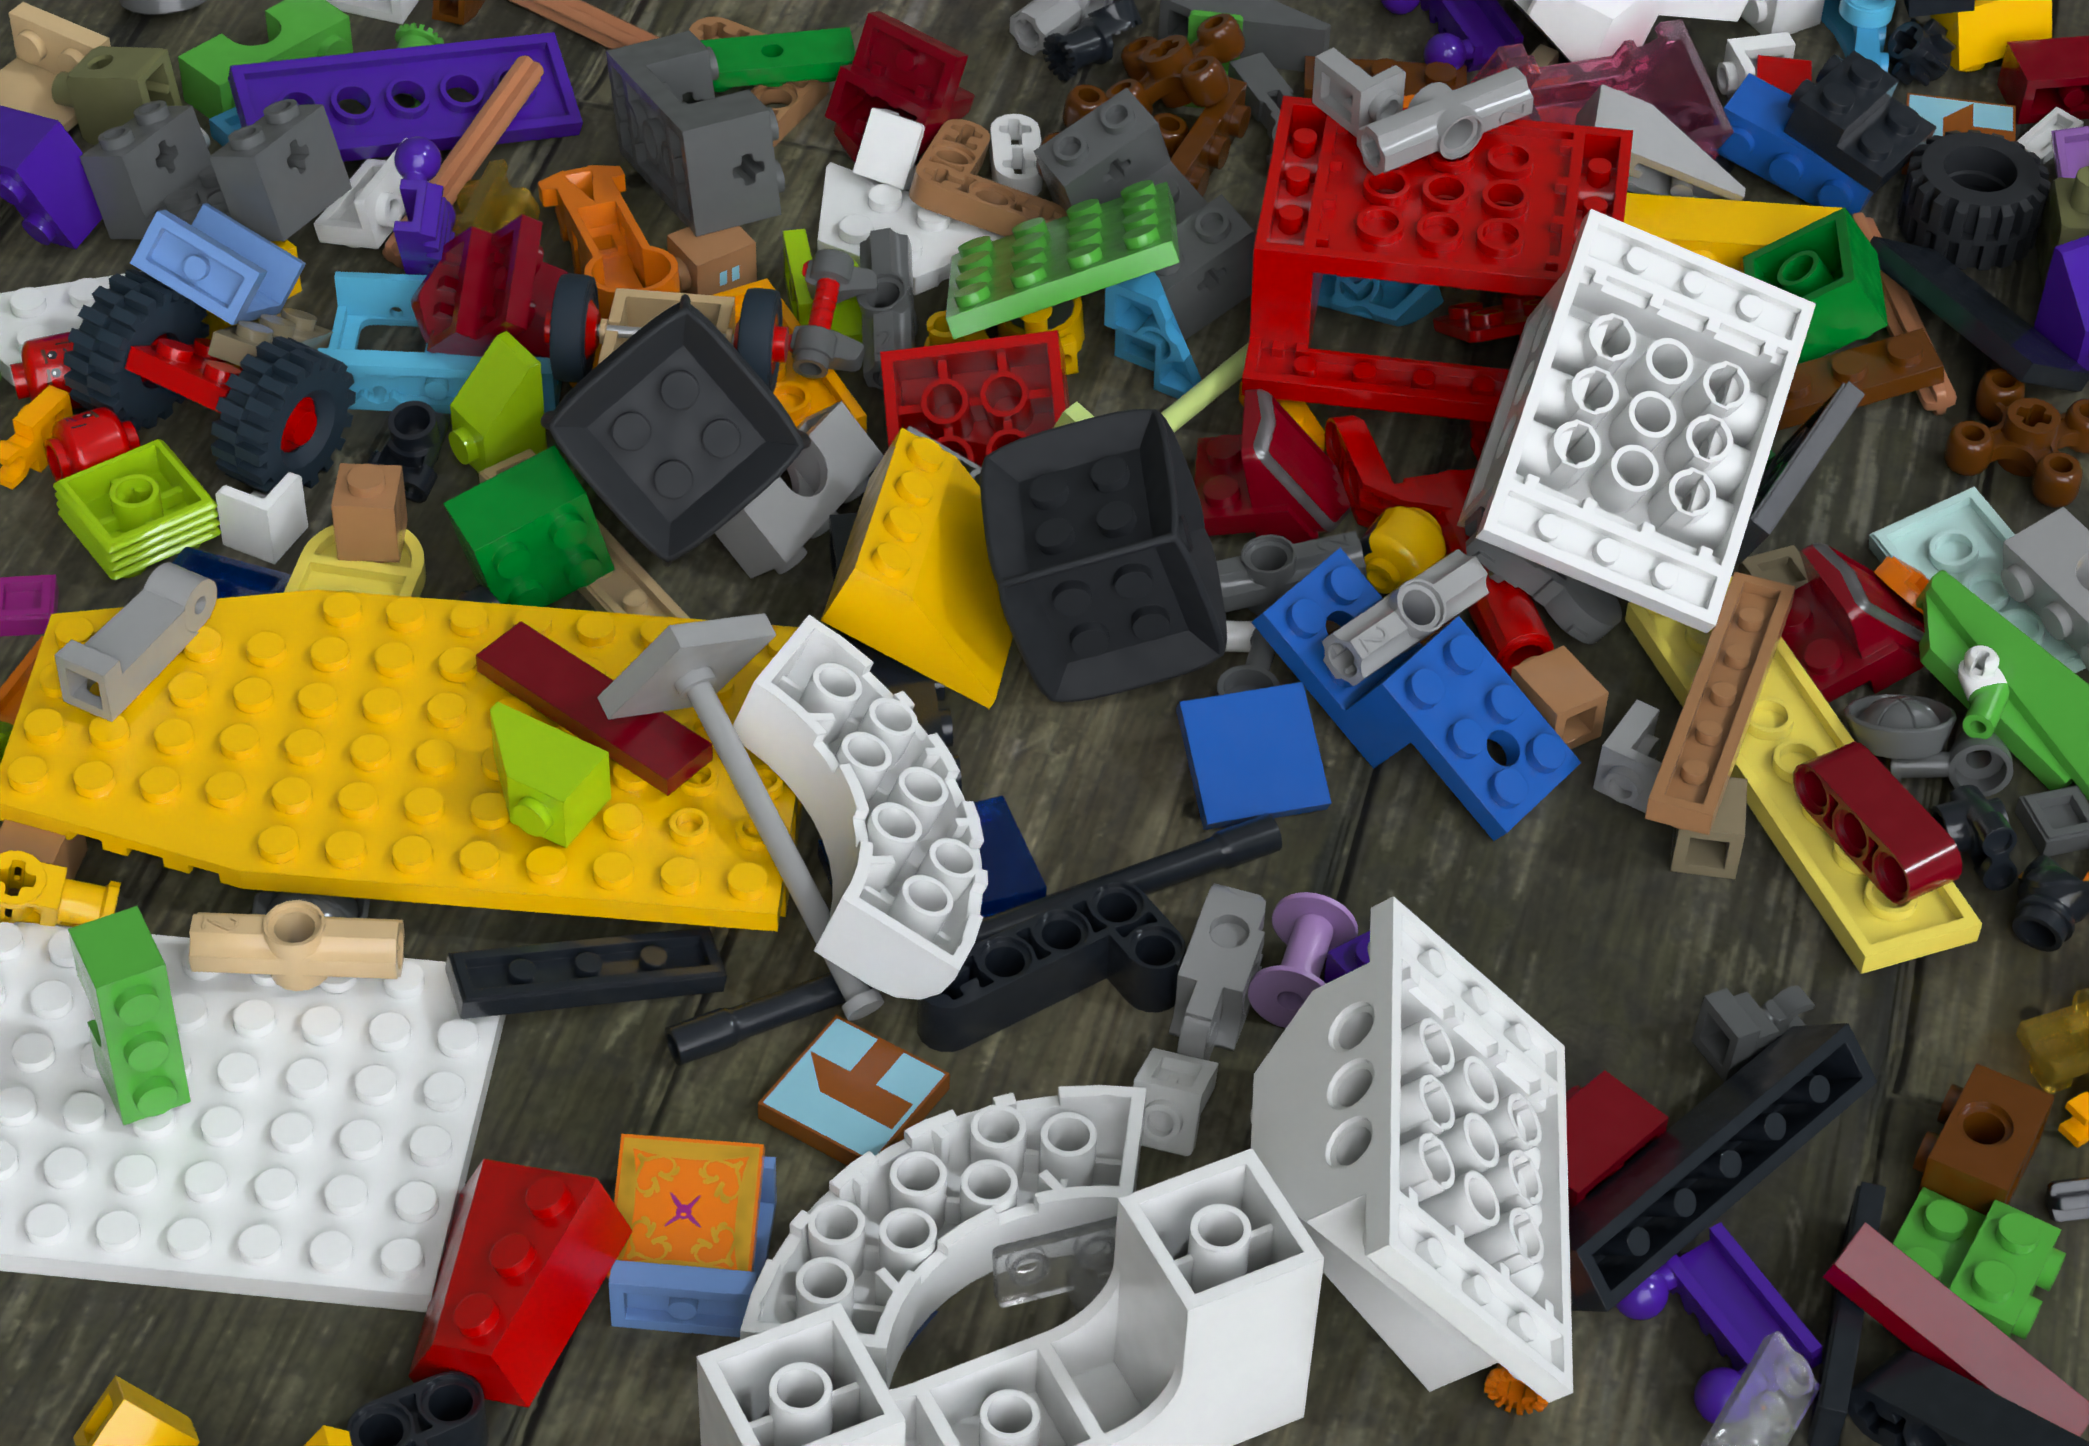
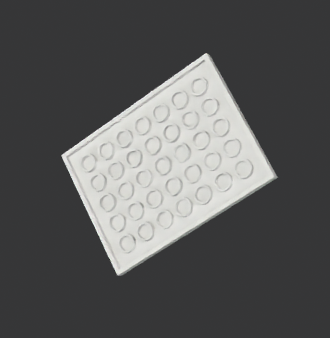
(300, 1170)

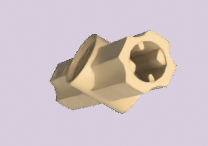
(296, 945)

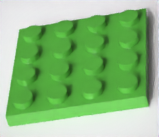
(1062, 258)

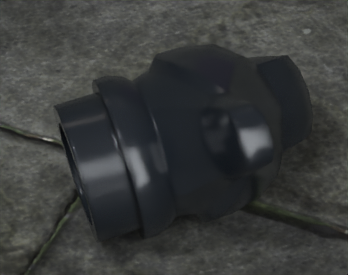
(2049, 904)

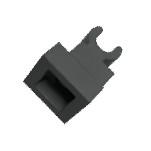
(1736, 1029)

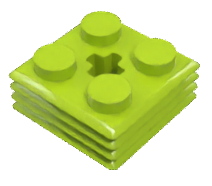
(137, 509)

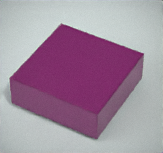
(27, 604)

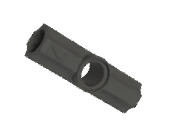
(889, 314)
(1274, 565)

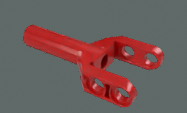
(1507, 613)

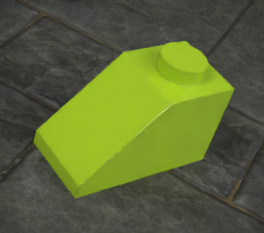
(499, 407)
(547, 776)

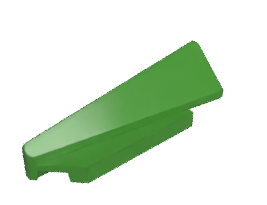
(2046, 702)

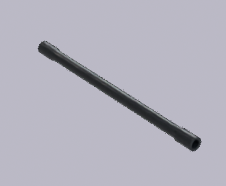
(728, 1026)

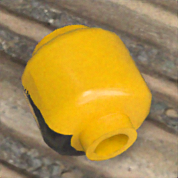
(1401, 547)

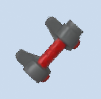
(816, 346)

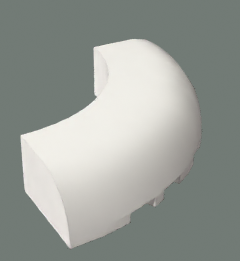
(884, 807)
(930, 1209)

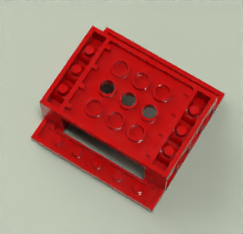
(1471, 222)

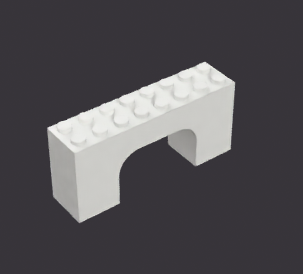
(1182, 1347)

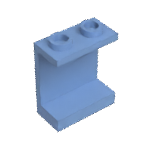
(218, 264)
(689, 1296)

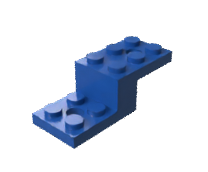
(1436, 695)

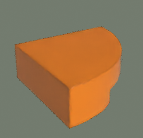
(1902, 579)

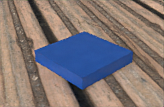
(1253, 755)

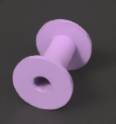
(1310, 928)

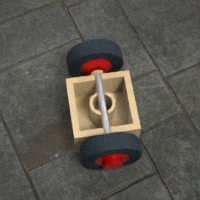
(576, 325)

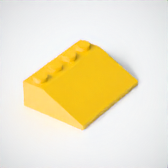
(921, 572)

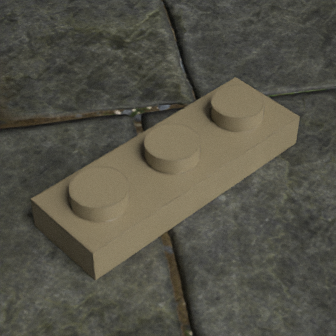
(239, 340)

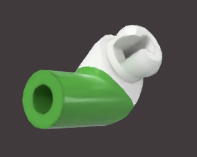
(1985, 691)

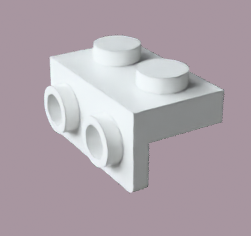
(368, 210)

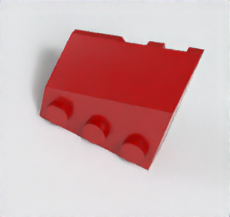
(976, 391)
(517, 1276)

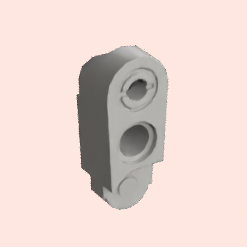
(1218, 971)

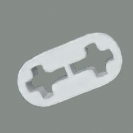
(1007, 157)

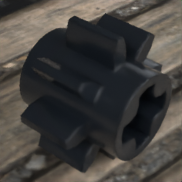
(1920, 51)

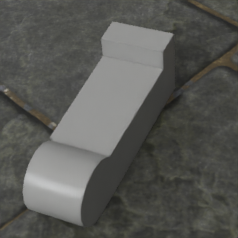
(136, 642)

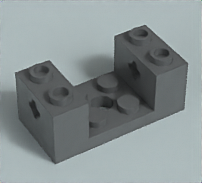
(1125, 146)
(694, 150)
(265, 177)

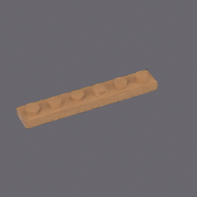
(1720, 704)

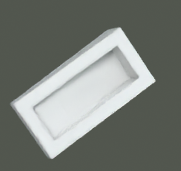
(2039, 136)

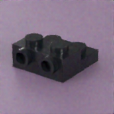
(1856, 120)

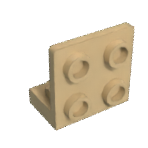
(43, 49)

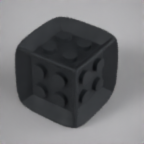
(675, 432)
(1102, 556)

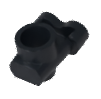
(415, 445)
(1983, 831)

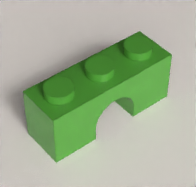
(294, 32)
(133, 1013)

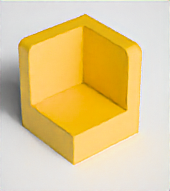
(134, 1418)

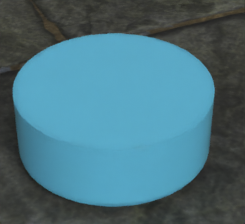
(1867, 13)

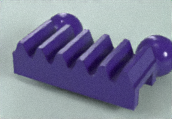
(1466, 28)
(428, 212)
(1730, 1303)

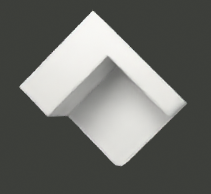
(889, 148)
(261, 522)

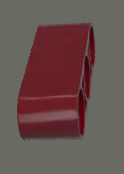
(1877, 822)

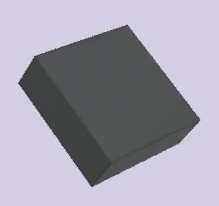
(2055, 820)

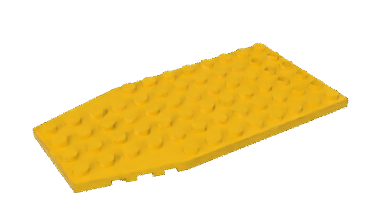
(356, 760)

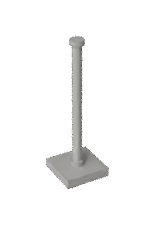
(688, 670)

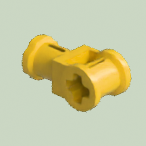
(48, 895)

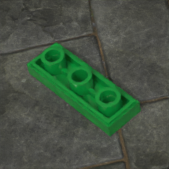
(781, 57)

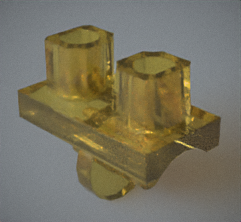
(492, 201)
(2058, 1044)

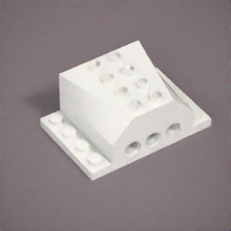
(1639, 421)
(1429, 1158)

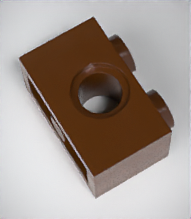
(1984, 1140)

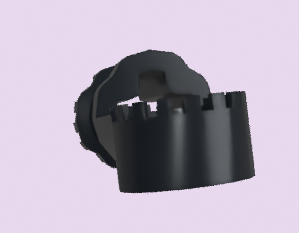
(1091, 40)

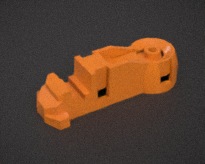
(605, 234)

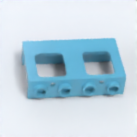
(397, 377)

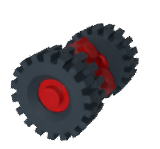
(150, 348)

